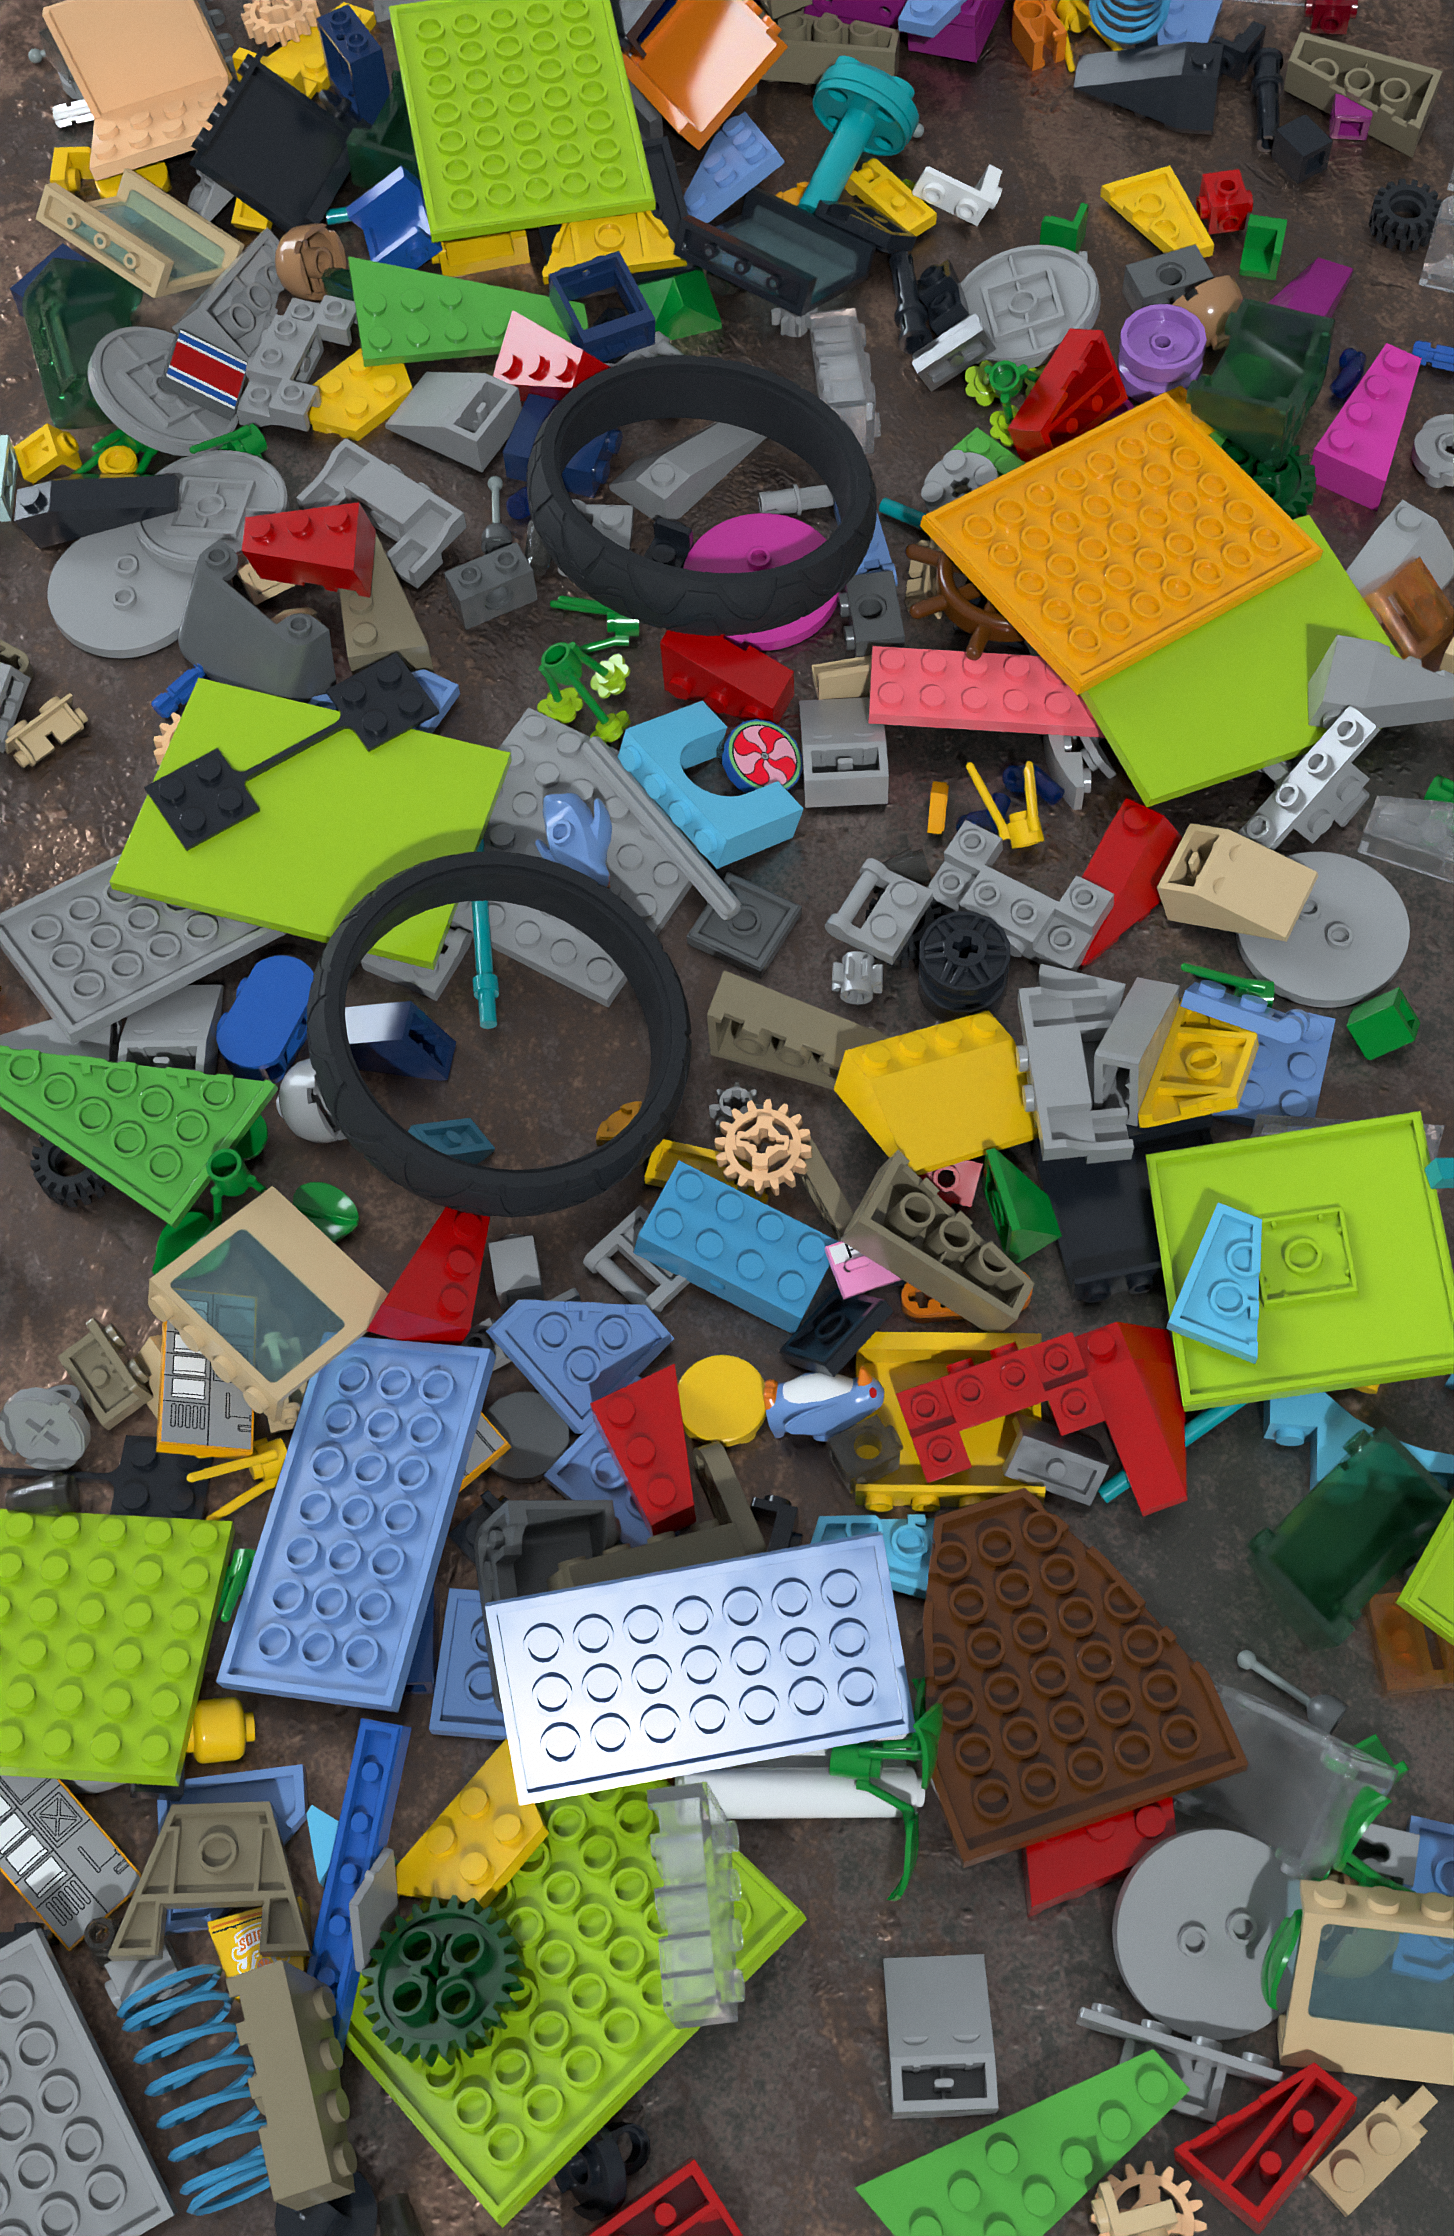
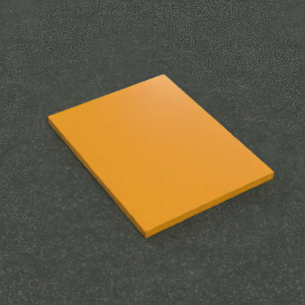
(1120, 541)

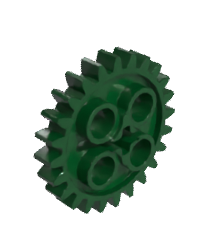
(1288, 486)
(442, 1980)

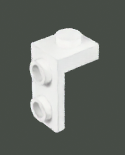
(958, 197)

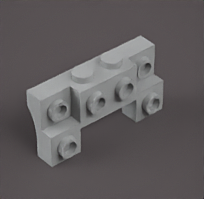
(287, 359)
(394, 505)
(1033, 922)
(1057, 1077)

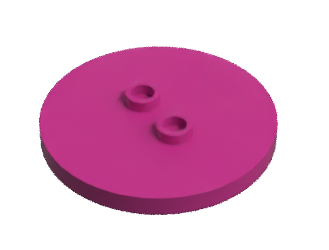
(759, 544)

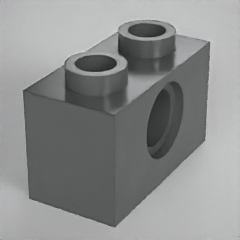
(1165, 278)
(491, 585)
(875, 598)

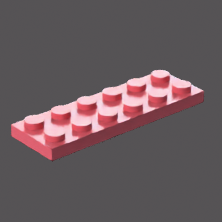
(980, 694)

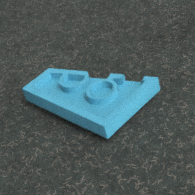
(1222, 1286)
(905, 1540)

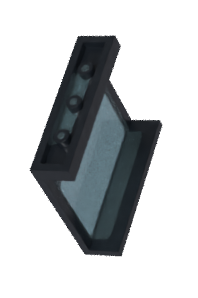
(778, 253)

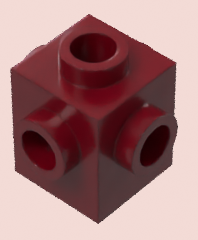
(1330, 15)

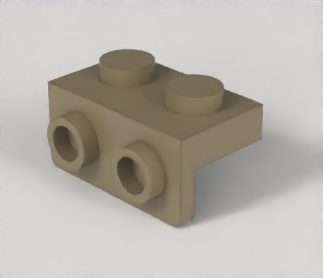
(105, 1374)

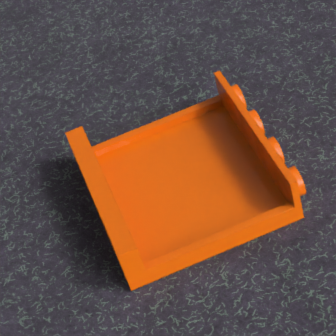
(704, 62)

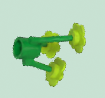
(1001, 382)
(563, 665)

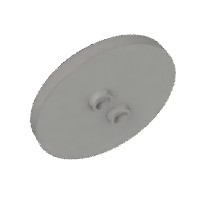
(1031, 301)
(126, 382)
(212, 505)
(116, 597)
(1343, 940)
(1198, 1929)

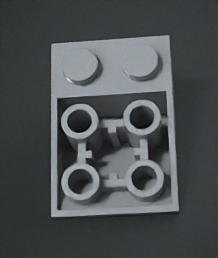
(459, 415)
(842, 754)
(175, 1031)
(939, 2037)

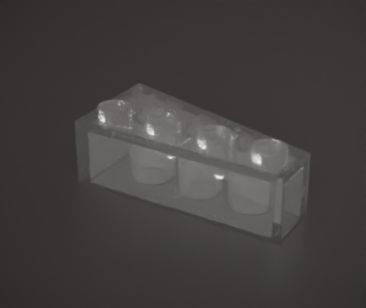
(845, 372)

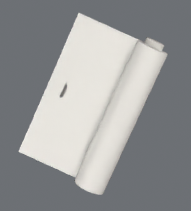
(803, 1788)

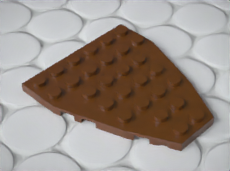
(1054, 1684)

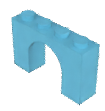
(718, 825)

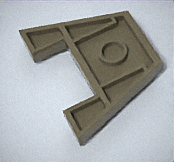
(215, 1860)

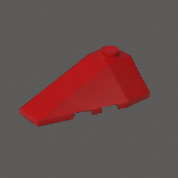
(1130, 866)
(1142, 1407)

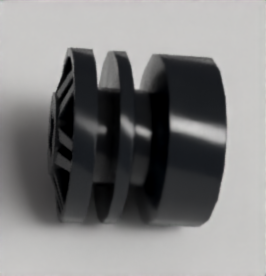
(960, 986)

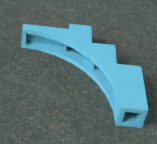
(1327, 1428)

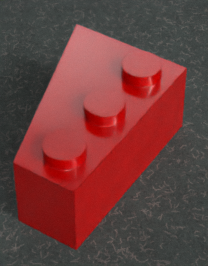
(1092, 1854)
(1270, 2145)
(672, 2206)

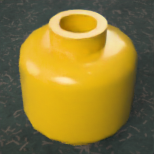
(220, 1730)

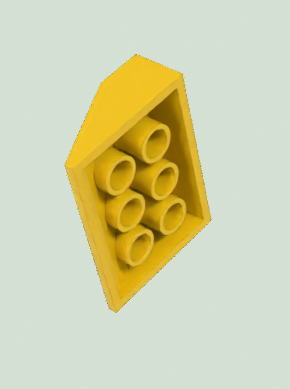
(939, 1092)

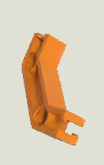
(1037, 24)

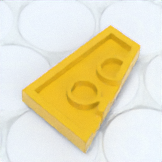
(308, 53)
(1159, 210)

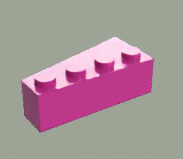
(1363, 437)

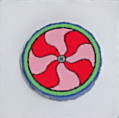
(760, 755)

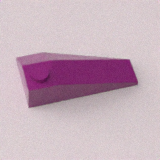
(1315, 288)

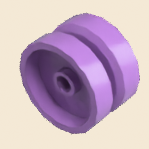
(1160, 350)

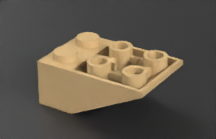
(1234, 884)

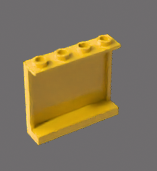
(914, 1359)

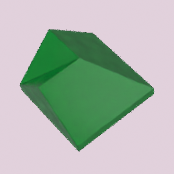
(681, 304)
(1017, 1208)

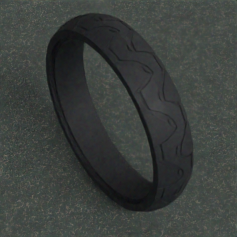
(721, 393)
(528, 883)

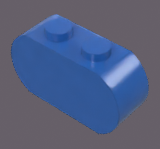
(266, 1020)

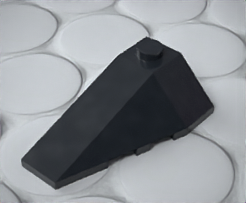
(1162, 82)
(92, 504)

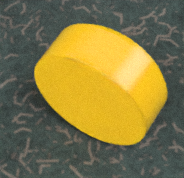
(118, 461)

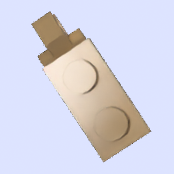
(1372, 2149)

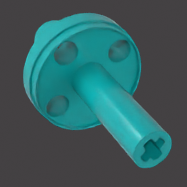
(865, 114)

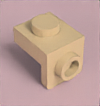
(1143, 2221)

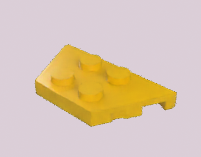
(637, 236)
(358, 397)
(1198, 1069)
(475, 1840)

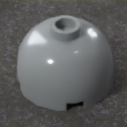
(303, 1106)

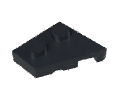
(867, 223)

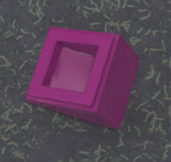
(1348, 119)

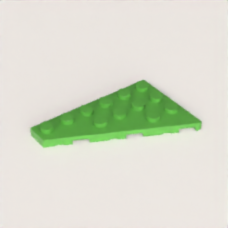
(132, 1121)

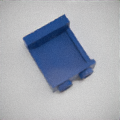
(395, 221)

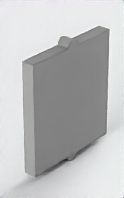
(374, 1908)

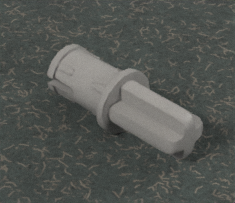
(795, 499)

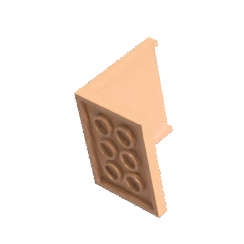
(144, 74)

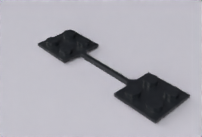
(212, 796)
(144, 1481)

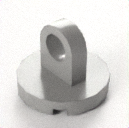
(46, 1426)

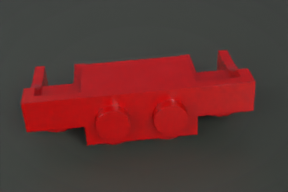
(993, 1389)

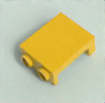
(483, 253)

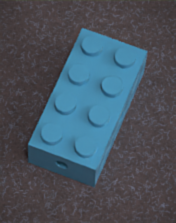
(735, 1247)

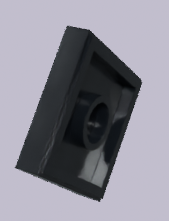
(835, 1332)

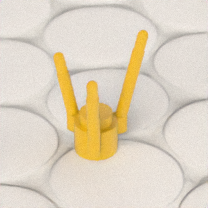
(1076, 18)
(1024, 825)
(264, 1463)

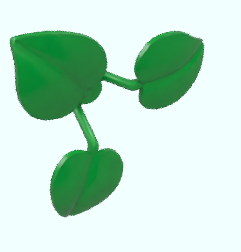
(319, 1201)
(866, 1760)
(1360, 1815)

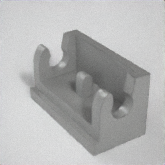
(1389, 1853)

